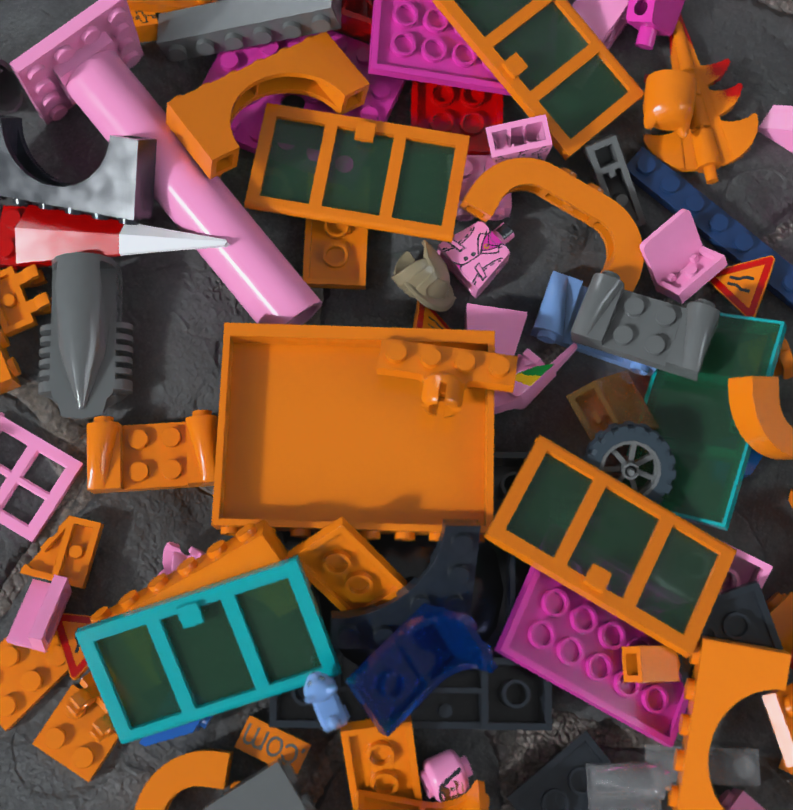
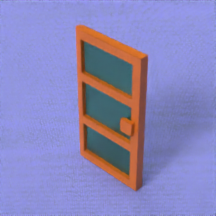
(547, 64)
(358, 172)
(612, 545)

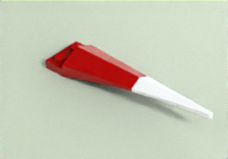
(39, 235)

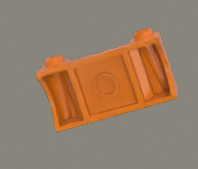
(151, 454)

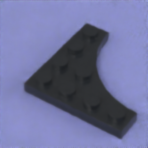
(444, 583)

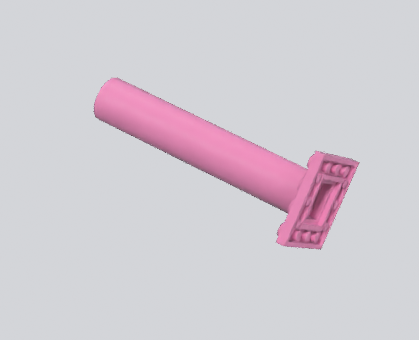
(89, 67)

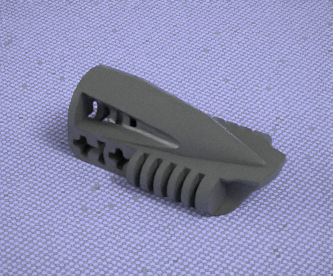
(87, 341)

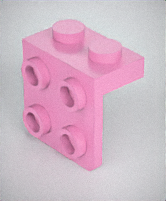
(678, 258)

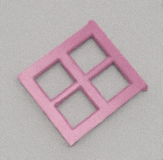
(16, 477)

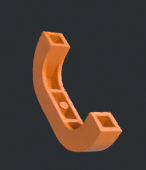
(569, 194)
(759, 416)
(197, 768)

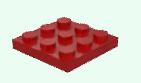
(457, 112)

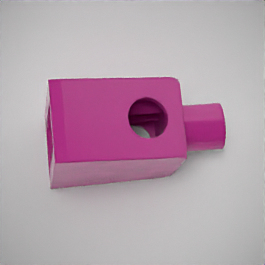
(653, 19)

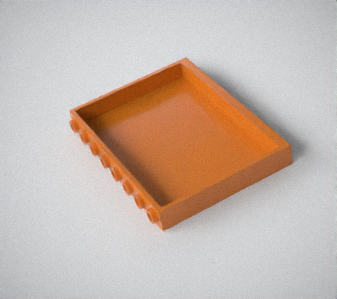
(326, 437)

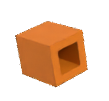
(650, 664)

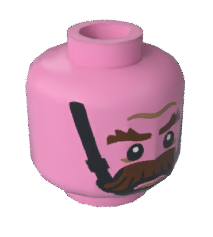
(445, 775)

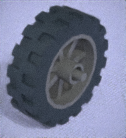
(635, 434)

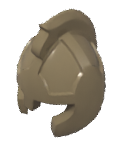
(425, 279)

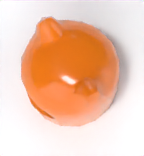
(669, 101)

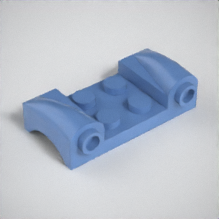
(557, 316)

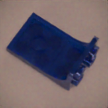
(415, 661)

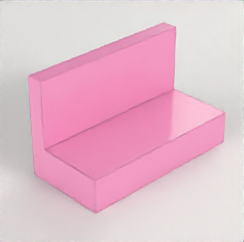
(40, 614)

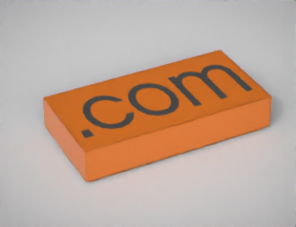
(271, 743)

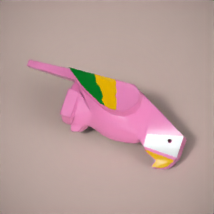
(530, 380)

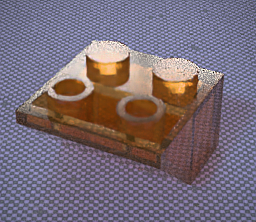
(609, 402)

